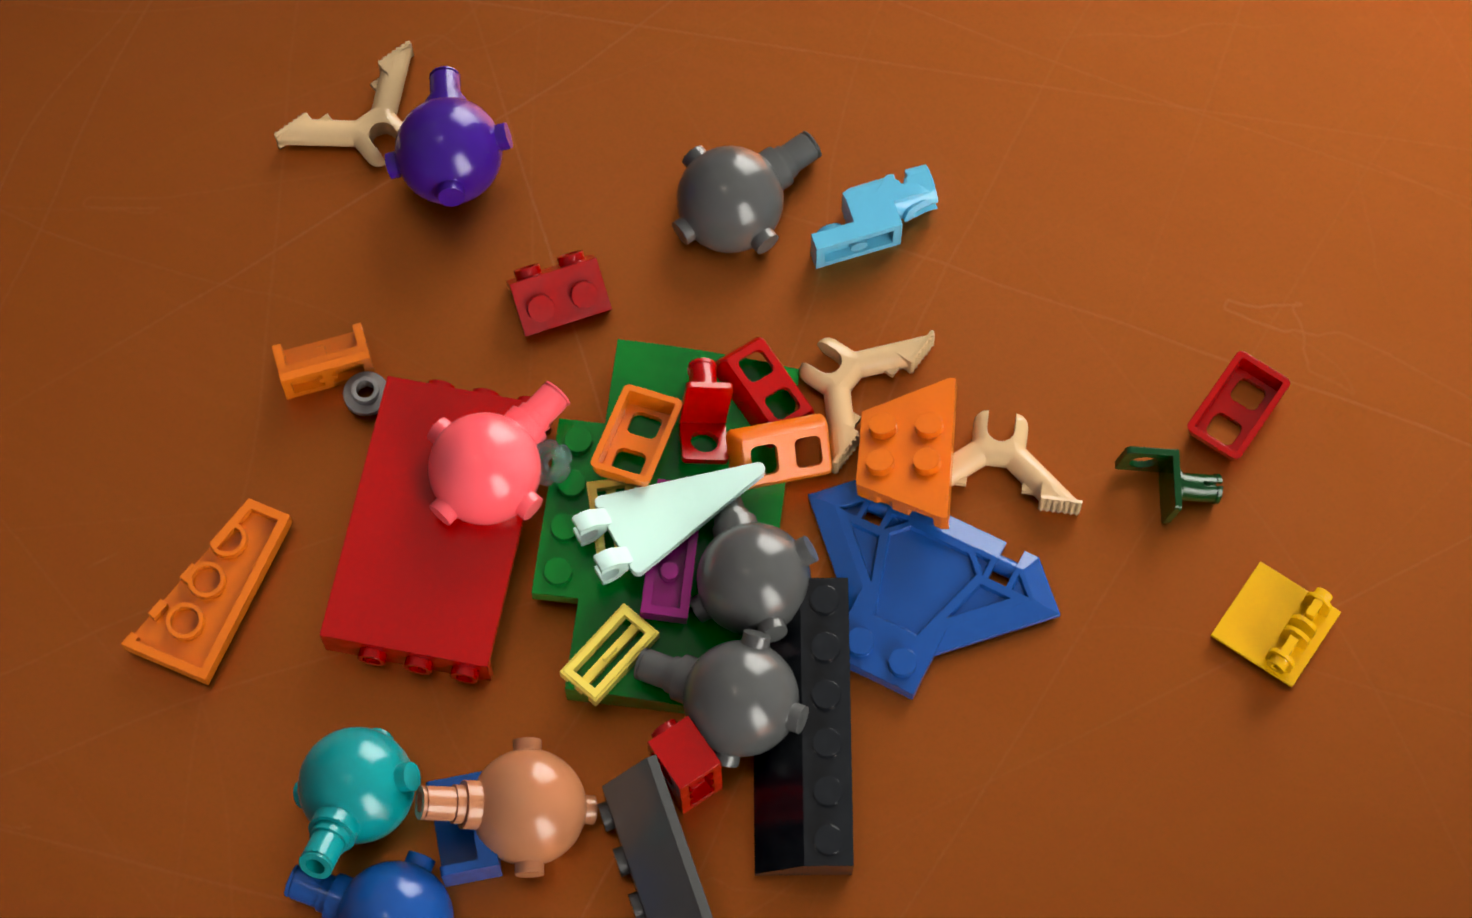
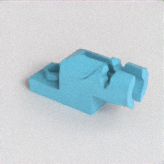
(874, 216)

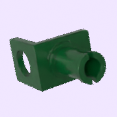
(1173, 483)

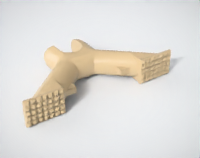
(360, 132)
(854, 366)
(1018, 460)

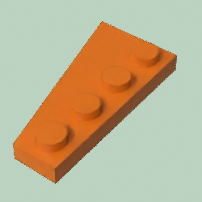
(206, 607)

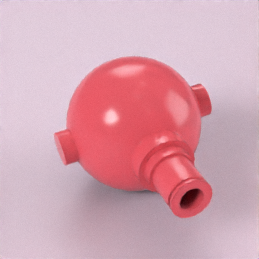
(489, 462)

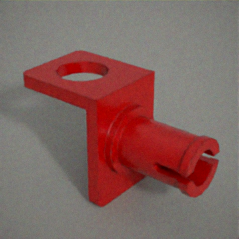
(704, 412)

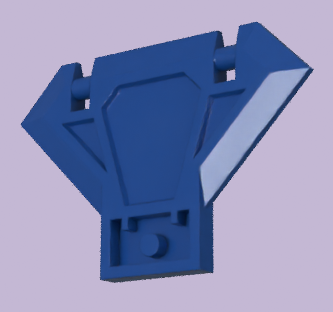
(922, 586)

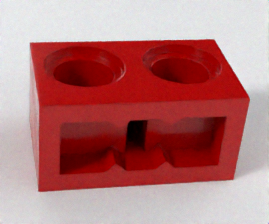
(686, 762)

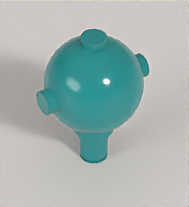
(353, 792)

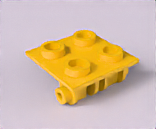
(1276, 623)

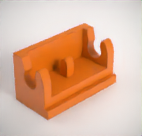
(322, 363)

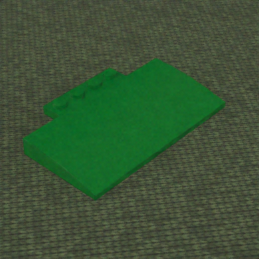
(567, 570)

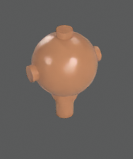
(521, 806)

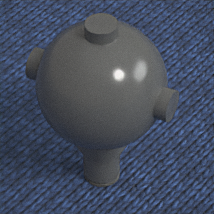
(736, 196)
(752, 574)
(734, 694)

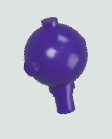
(448, 145)

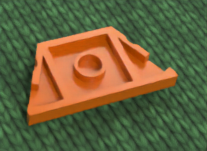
(909, 452)

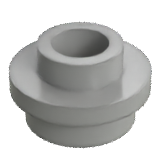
(364, 405)

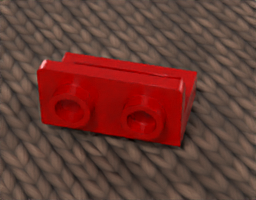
(558, 292)

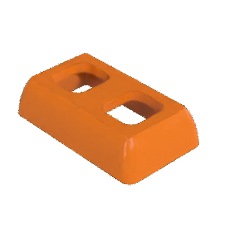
(616, 437)
(783, 437)

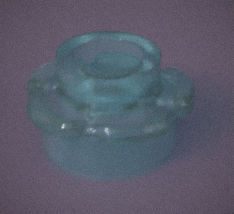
(562, 456)

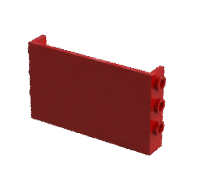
(405, 578)

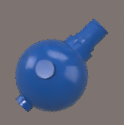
(379, 891)

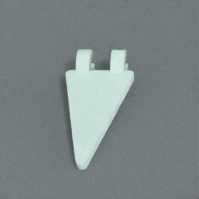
(658, 517)

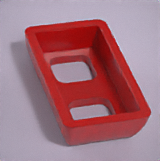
(751, 395)
(1219, 403)

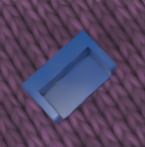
(461, 851)

